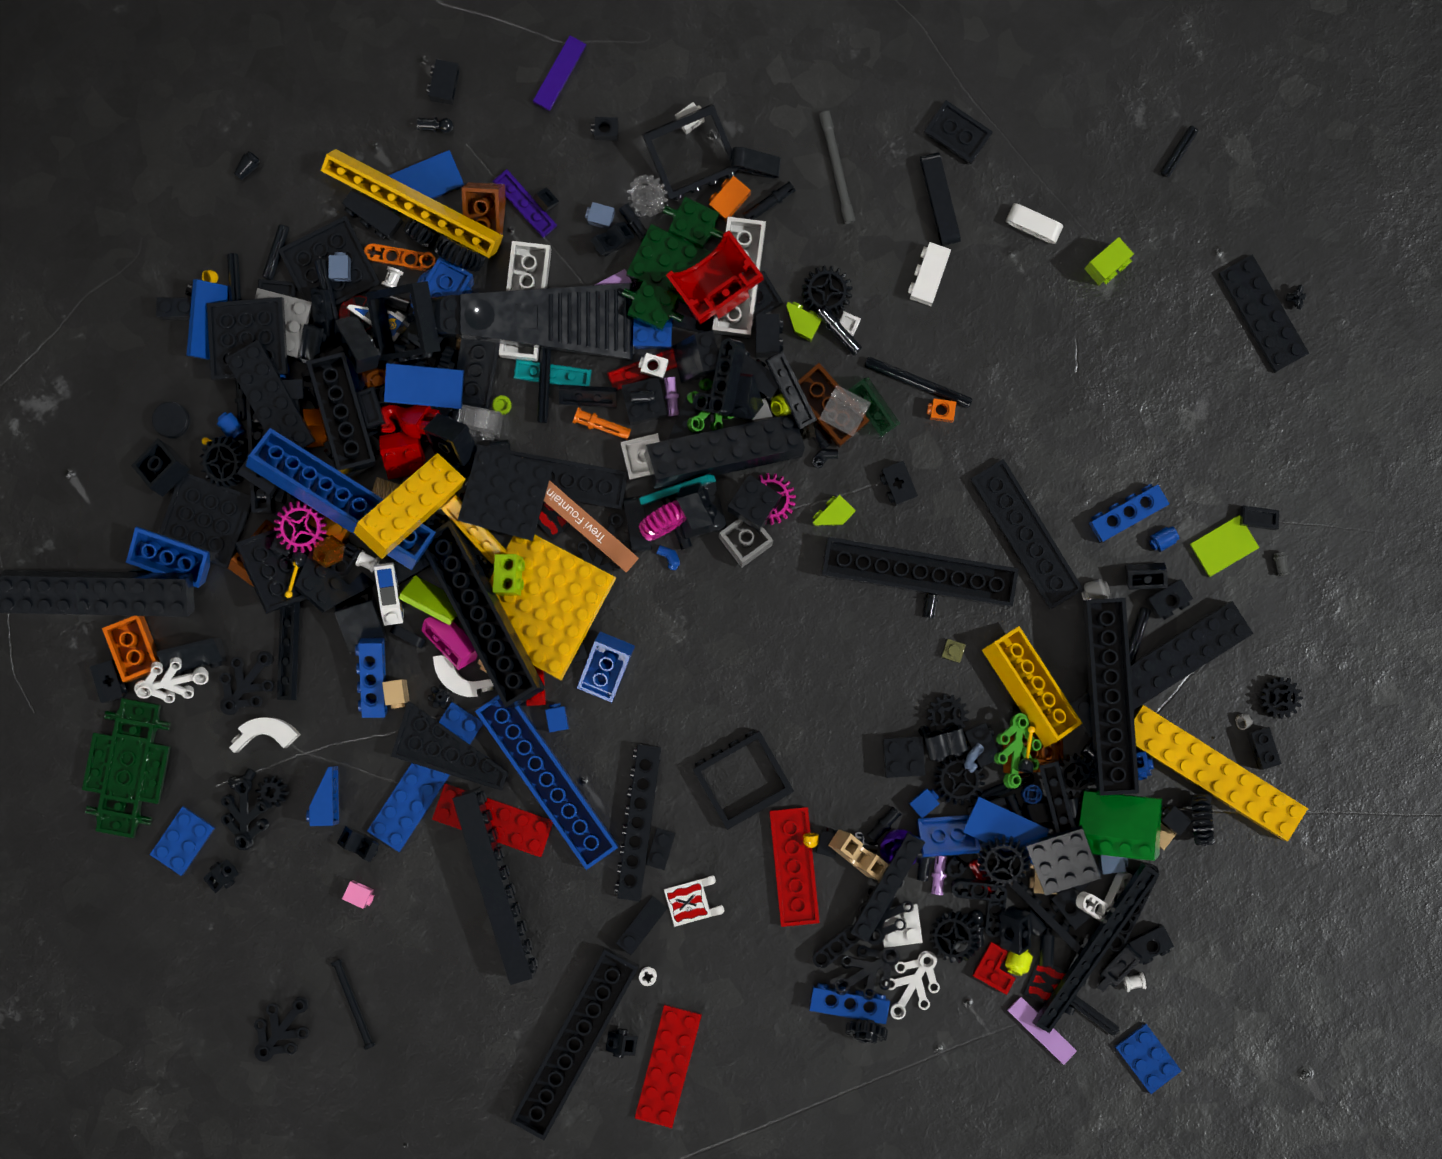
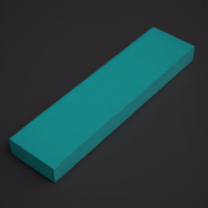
(558, 374)
(674, 490)

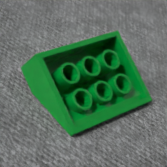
(1122, 825)

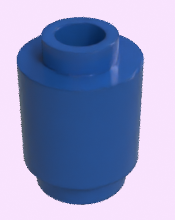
(230, 425)
(1164, 539)

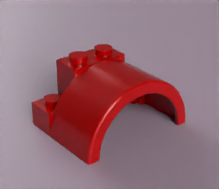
(718, 280)

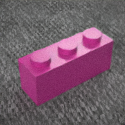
(450, 641)

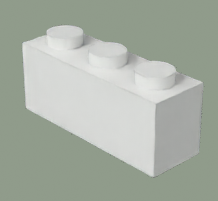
(929, 273)

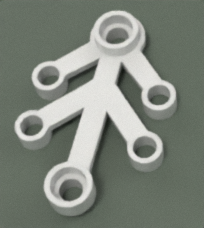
(148, 687)
(914, 982)

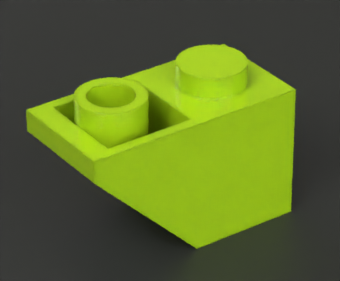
(803, 323)
(835, 514)

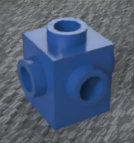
(1143, 759)

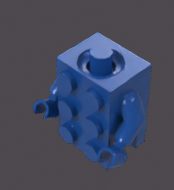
(447, 279)

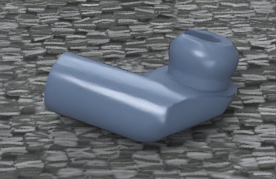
(972, 756)

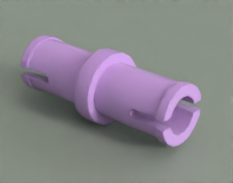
(671, 396)
(939, 875)

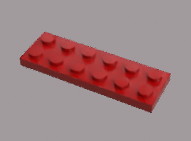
(514, 826)
(794, 867)
(668, 1066)

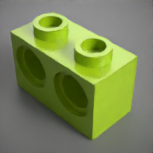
(503, 575)

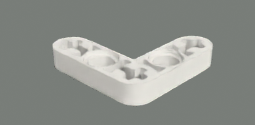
(1120, 881)

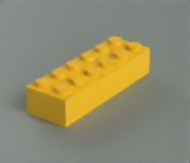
(409, 505)
(1032, 686)

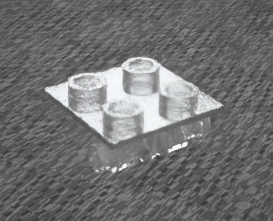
(844, 410)

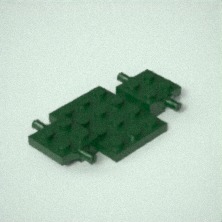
(668, 252)
(126, 768)

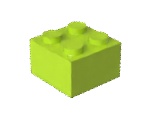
(1111, 259)

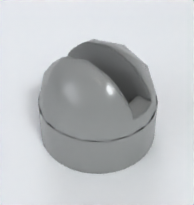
(1240, 723)

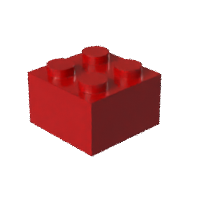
(401, 454)

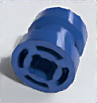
(1031, 794)

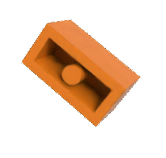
(729, 198)

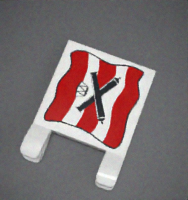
(689, 901)

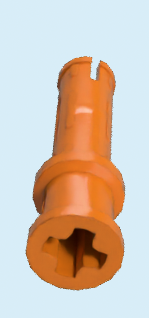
(594, 421)

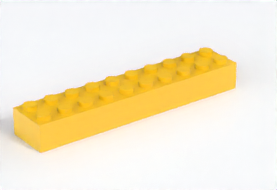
(1216, 774)

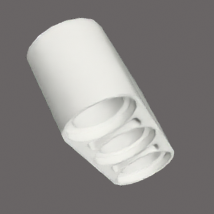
(1034, 223)

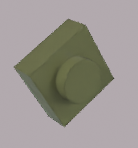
(953, 650)

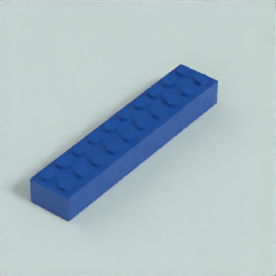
(327, 490)
(548, 781)

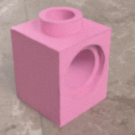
(358, 894)

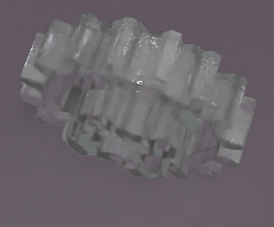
(647, 195)

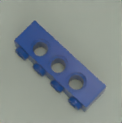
(1156, 502)
(375, 648)
(821, 991)

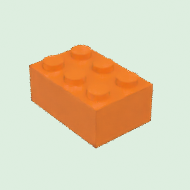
(131, 647)

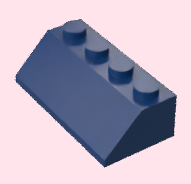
(167, 555)

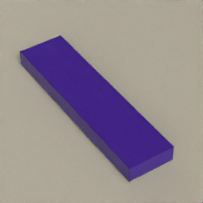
(559, 73)
(525, 204)

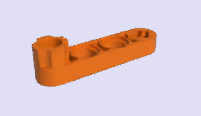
(401, 255)

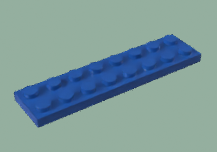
(419, 787)

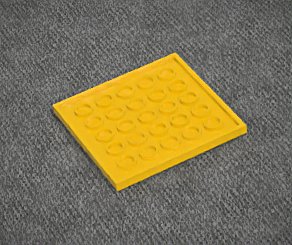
(555, 604)

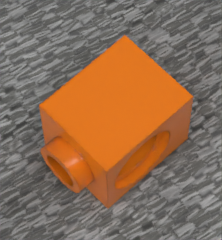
(948, 405)

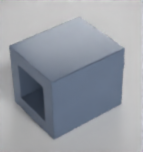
(600, 215)
(339, 267)
(1112, 864)

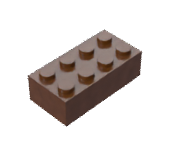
(818, 388)

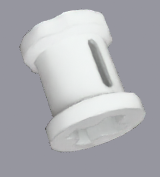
(392, 277)
(367, 561)
(645, 982)
(1134, 982)

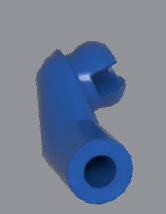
(671, 556)

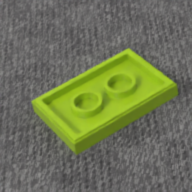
(1224, 546)
(428, 599)

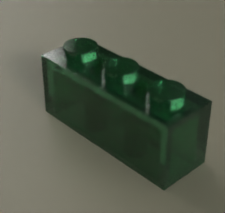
(878, 411)

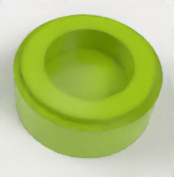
(502, 404)

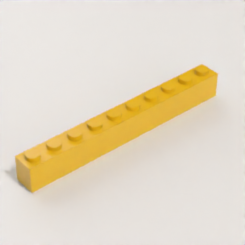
(411, 203)

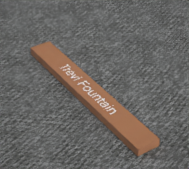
(589, 527)

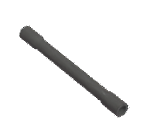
(846, 207)

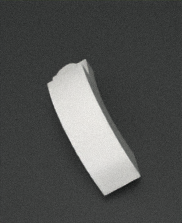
(455, 682)
(278, 729)

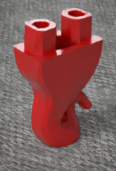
(411, 419)

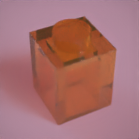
(328, 551)

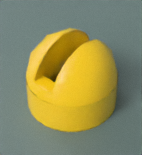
(210, 276)
(811, 839)

